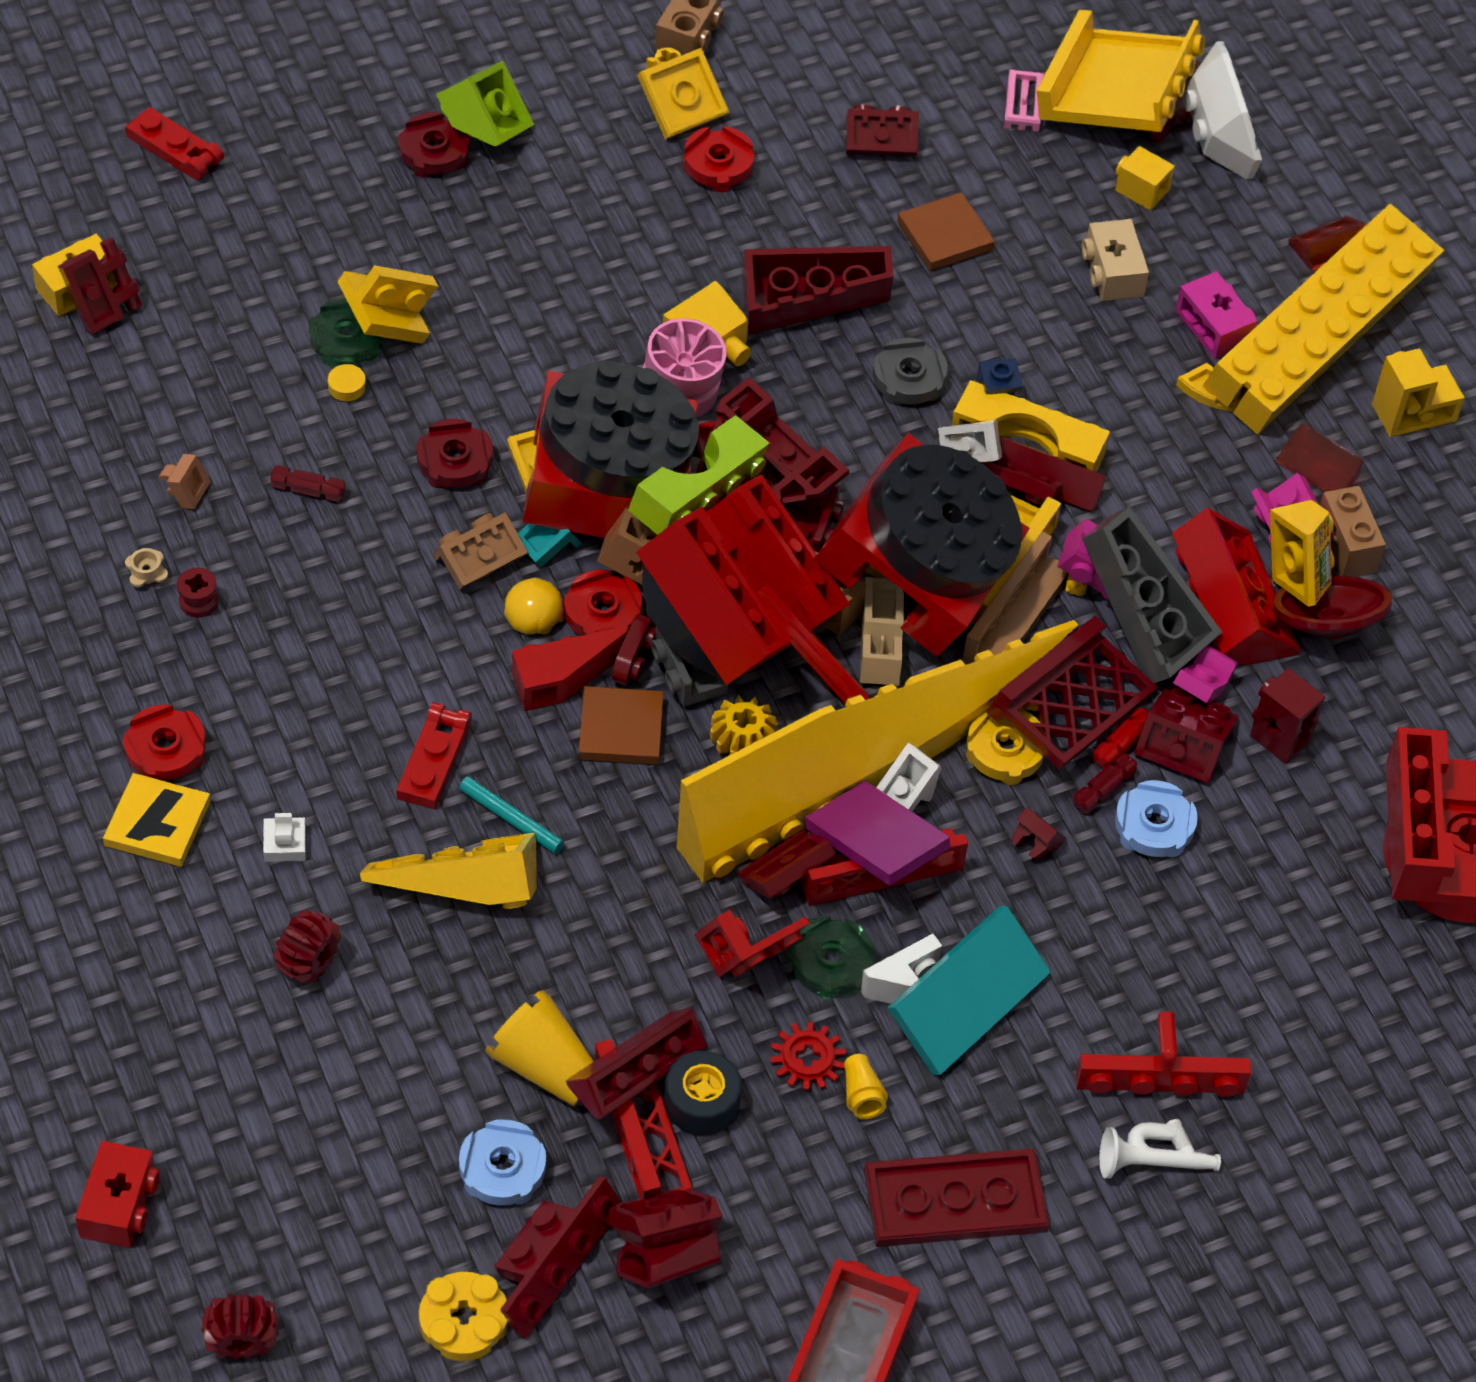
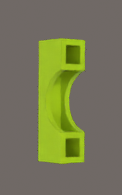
(730, 457)

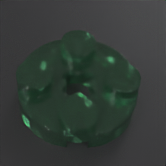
(337, 348)
(828, 977)

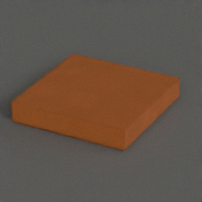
(945, 231)
(621, 725)

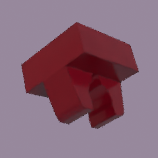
(1033, 825)

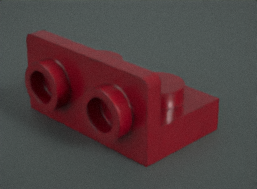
(881, 131)
(816, 516)

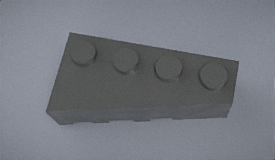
(1149, 596)

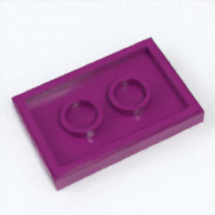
(877, 832)

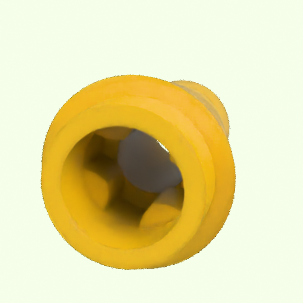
(864, 1090)

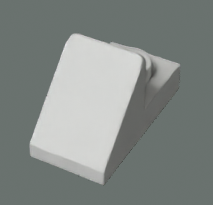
(977, 439)
(911, 778)
(901, 970)

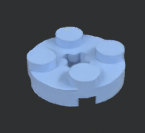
(1155, 839)
(505, 1186)

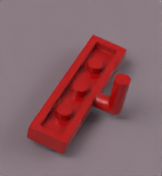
(1163, 1072)

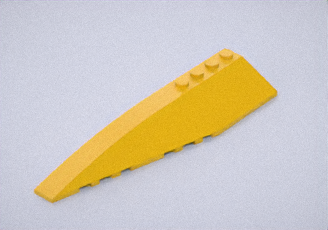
(770, 786)

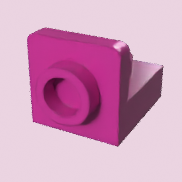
(1207, 674)

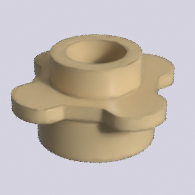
(144, 559)

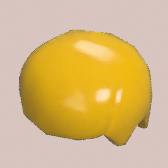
(534, 606)

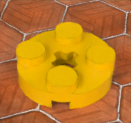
(998, 762)
(447, 1296)

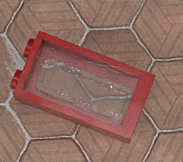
(856, 1327)

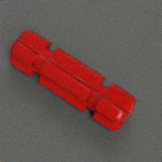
(1121, 739)

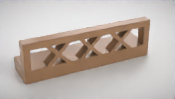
(1018, 602)

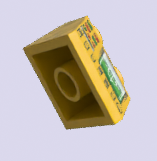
(1302, 550)

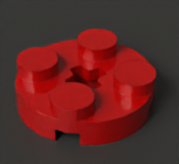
(719, 173)
(596, 586)
(168, 762)

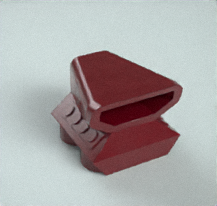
(666, 1236)

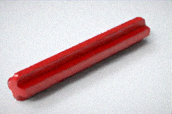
(812, 648)

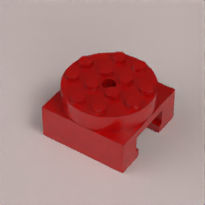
(1431, 825)

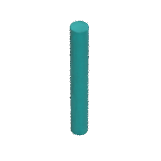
(511, 814)

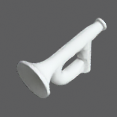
(1117, 1153)

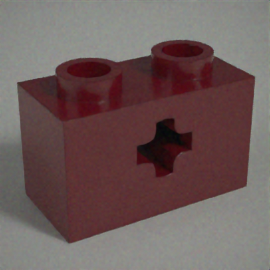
(1286, 715)

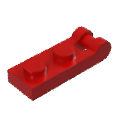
(173, 143)
(433, 756)

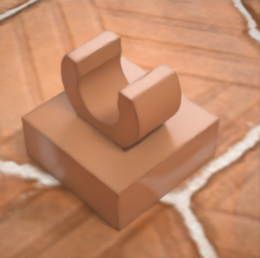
(186, 480)

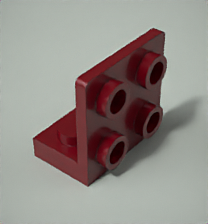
(1185, 733)

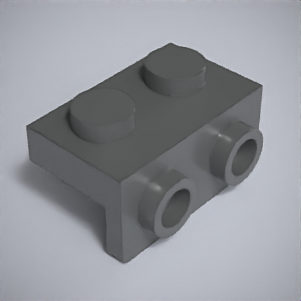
(683, 678)

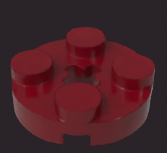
(428, 159)
(454, 471)

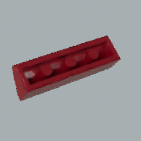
(637, 1062)

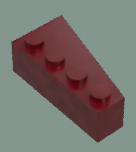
(812, 283)

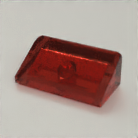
(1323, 242)
(1320, 460)

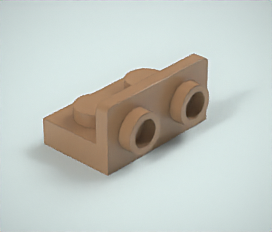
(480, 551)

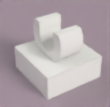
(284, 838)

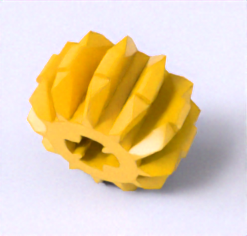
(740, 725)

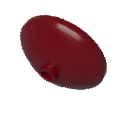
(1343, 610)

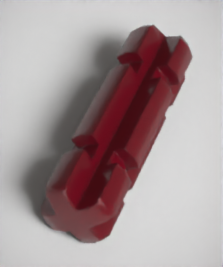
(308, 483)
(1104, 783)

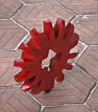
(820, 1046)

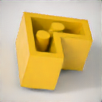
(1414, 394)

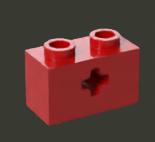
(116, 1194)

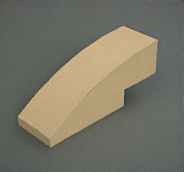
(882, 632)

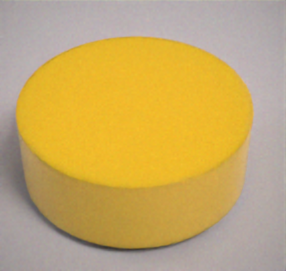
(346, 382)

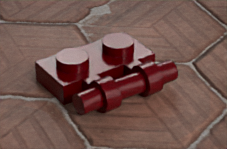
(91, 291)

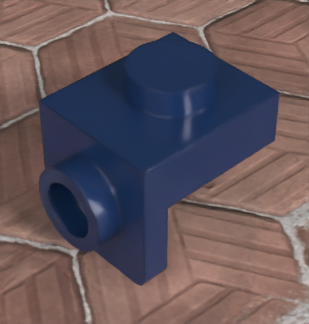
(999, 376)

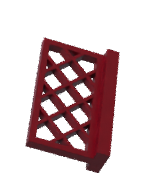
(1045, 676)

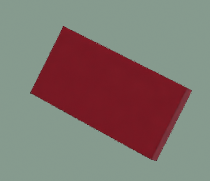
(955, 1197)

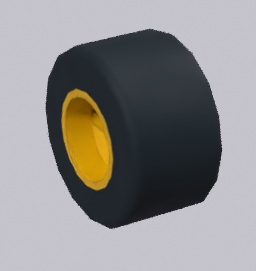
(701, 1077)

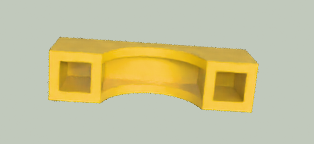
(1017, 417)

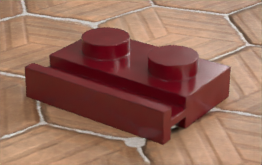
(786, 863)

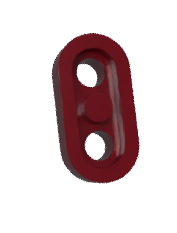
(629, 660)

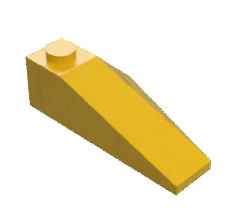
(490, 874)

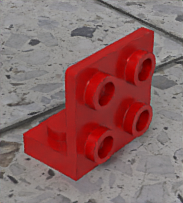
(728, 946)

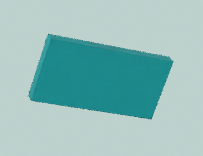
(969, 990)

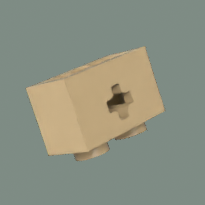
(1115, 260)

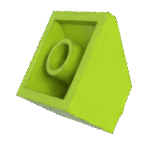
(486, 106)

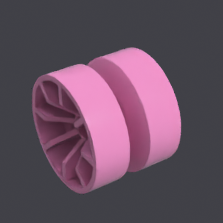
(690, 358)

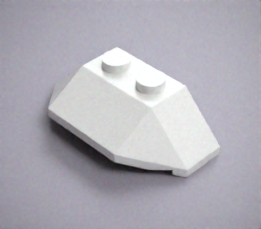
(1221, 114)

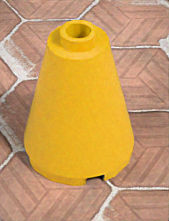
(541, 1047)

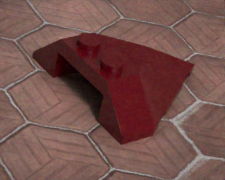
(791, 464)

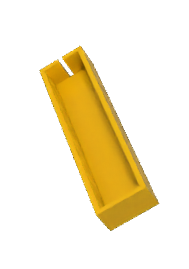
(1323, 318)

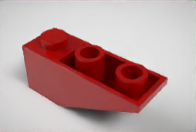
(560, 668)

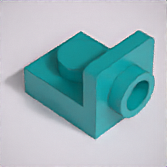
(546, 542)

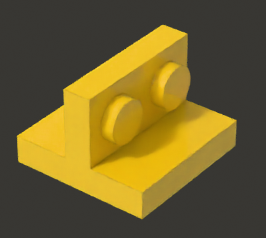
(389, 302)

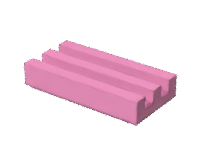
(1021, 119)

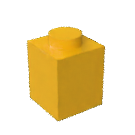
(1144, 177)

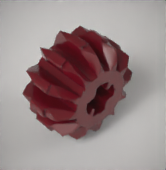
(307, 946)
(240, 1326)

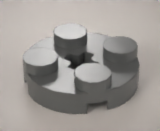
(906, 388)

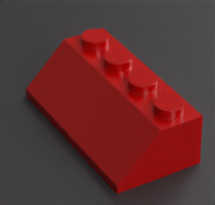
(1234, 588)

